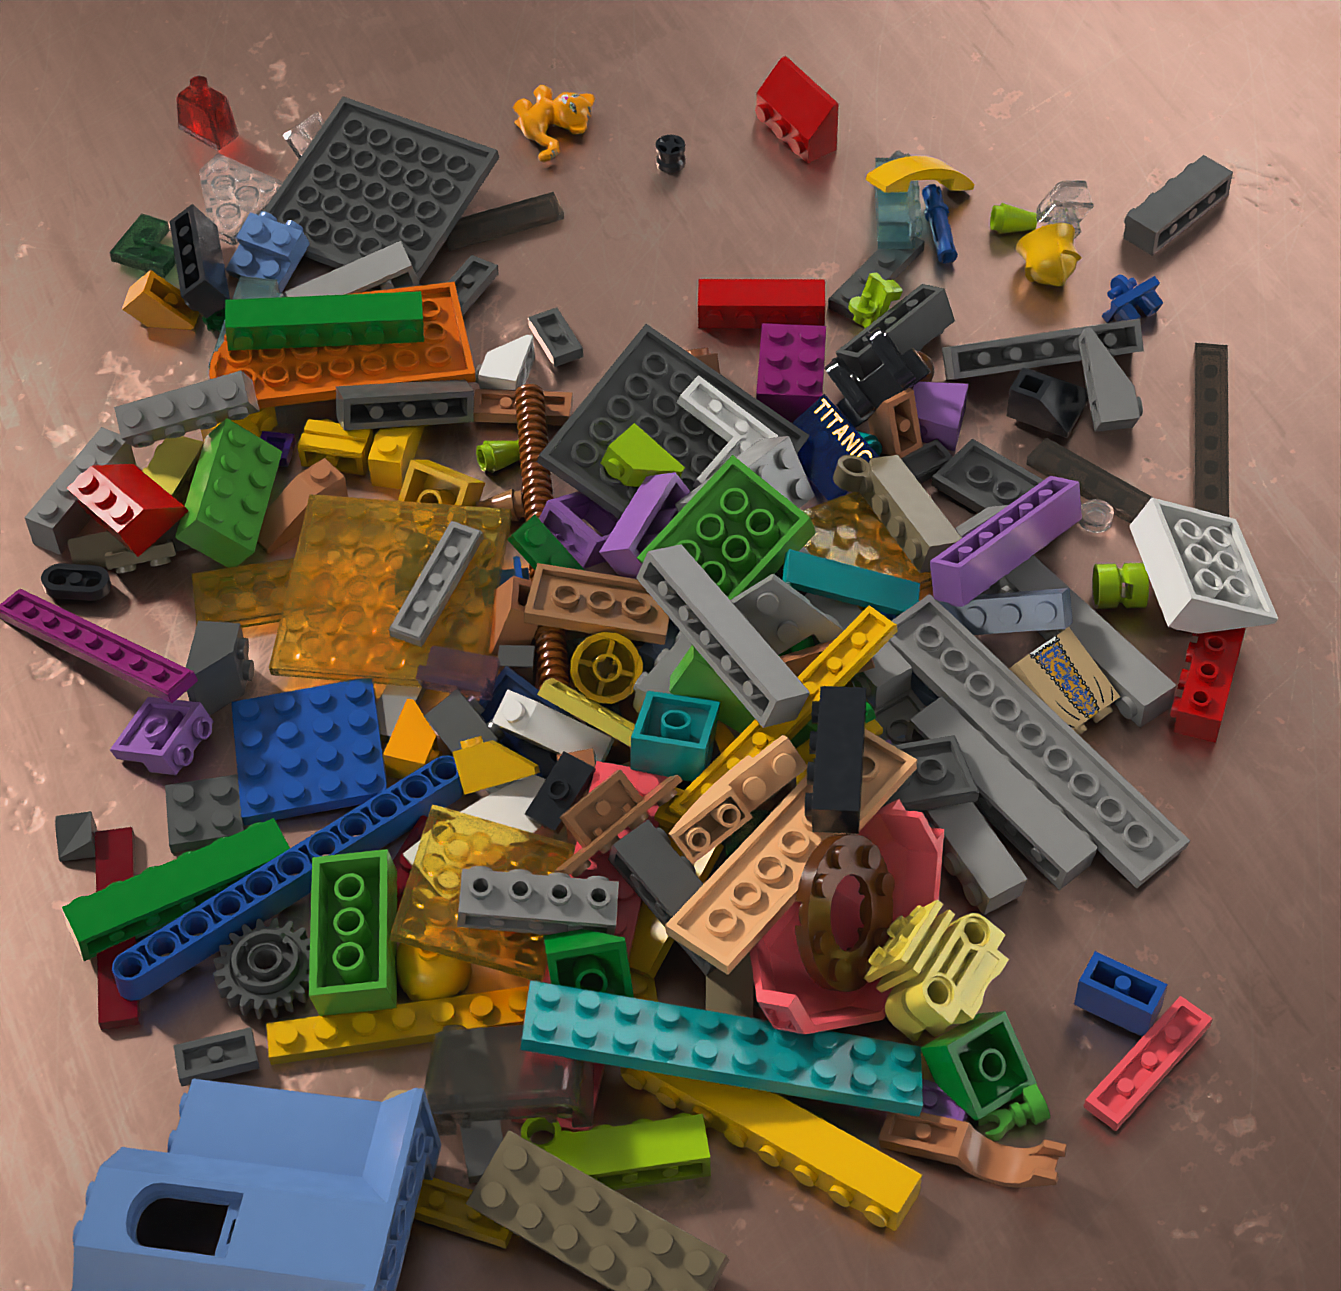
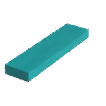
(849, 583)

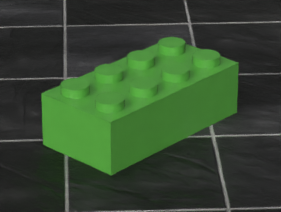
(229, 494)
(350, 933)

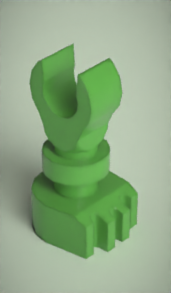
(1032, 1108)

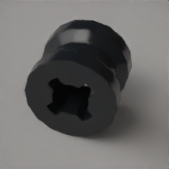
(670, 153)

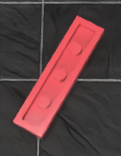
(1147, 1063)

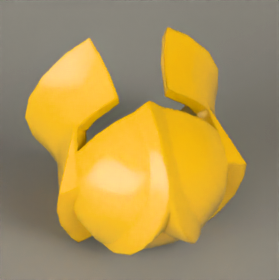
(1049, 254)

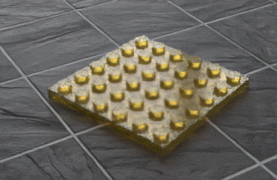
(354, 576)

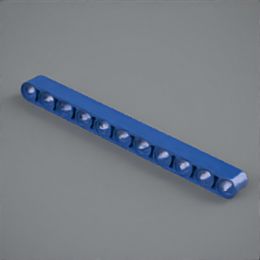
(244, 898)

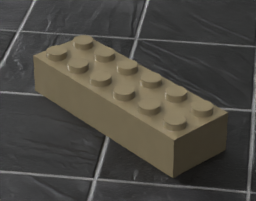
(590, 1224)

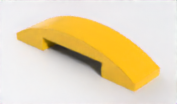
(898, 173)

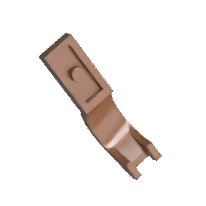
(962, 1145)

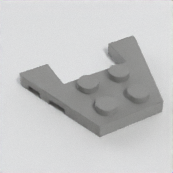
(784, 615)

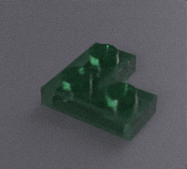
(142, 248)

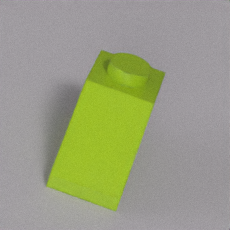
(637, 456)

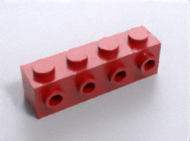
(1206, 683)

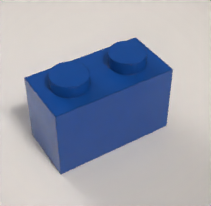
(1120, 994)

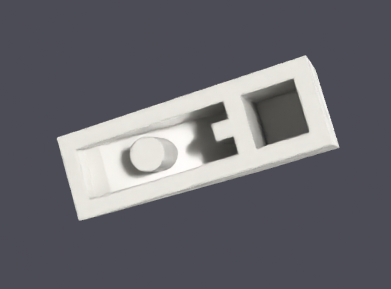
(548, 727)

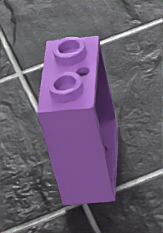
(564, 520)

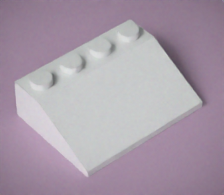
(1200, 569)

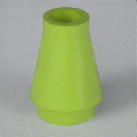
(1011, 219)
(497, 454)

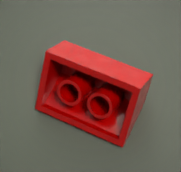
(798, 111)
(127, 504)

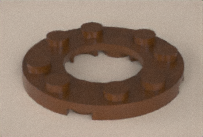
(823, 871)

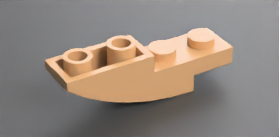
(732, 798)

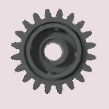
(241, 966)

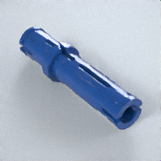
(937, 215)

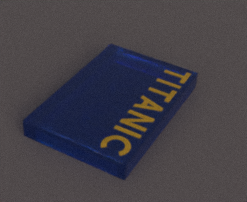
(828, 441)

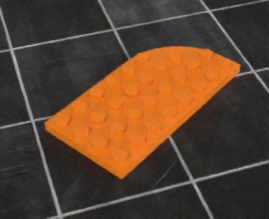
(313, 373)

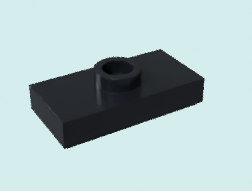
(560, 792)

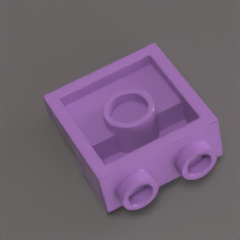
(164, 735)

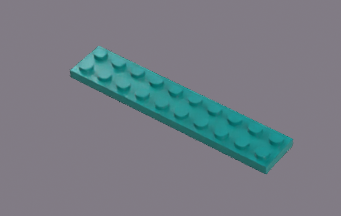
(722, 1048)

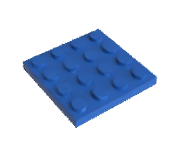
(308, 750)

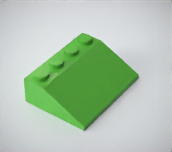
(736, 528)

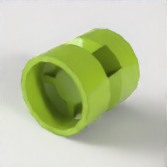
(1108, 587)

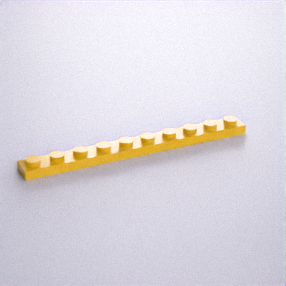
(406, 1024)

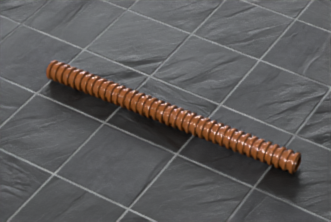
(537, 490)

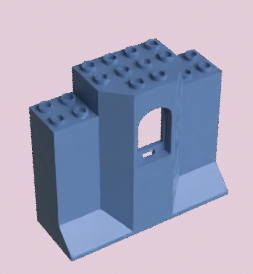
(309, 1182)

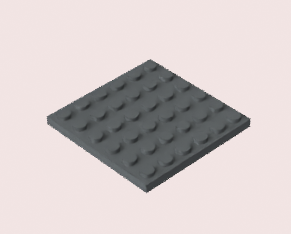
(380, 183)
(644, 391)

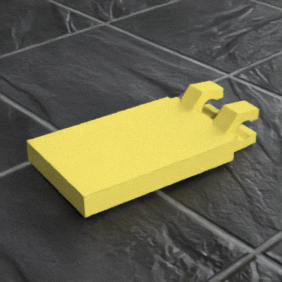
(587, 710)

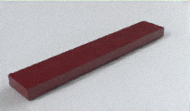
(114, 863)

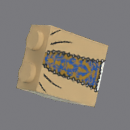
(1067, 680)

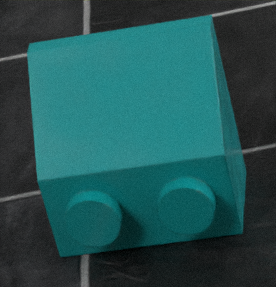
(674, 735)

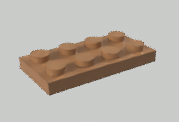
(594, 604)

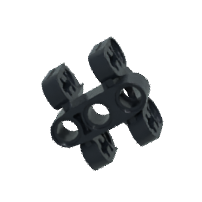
(894, 376)

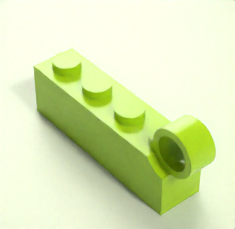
(632, 1153)

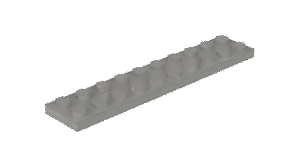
(1038, 742)

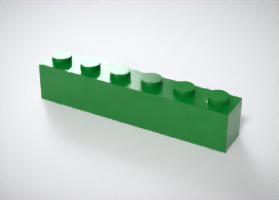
(324, 320)
(169, 890)

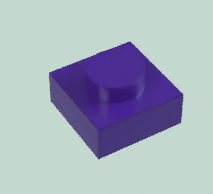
(282, 441)

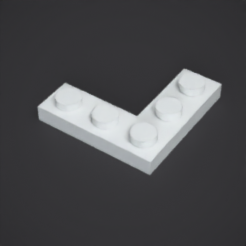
(725, 419)

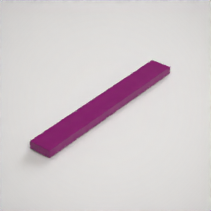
(97, 646)

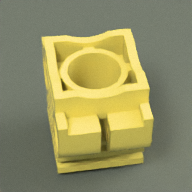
(936, 968)

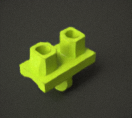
(874, 299)

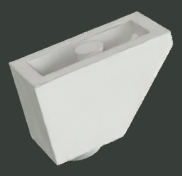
(507, 365)

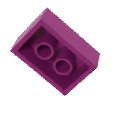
(791, 368)

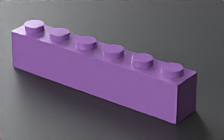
(1005, 541)

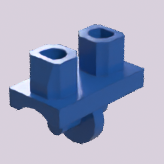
(1128, 297)

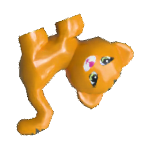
(566, 111)

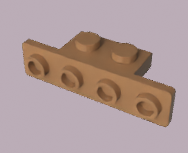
(606, 813)

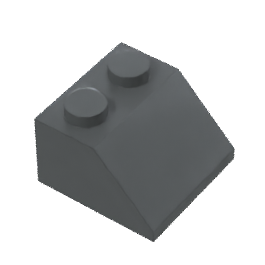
(219, 663)

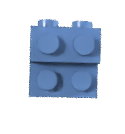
(268, 249)

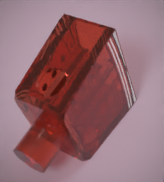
(206, 114)

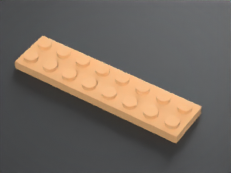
(765, 870)

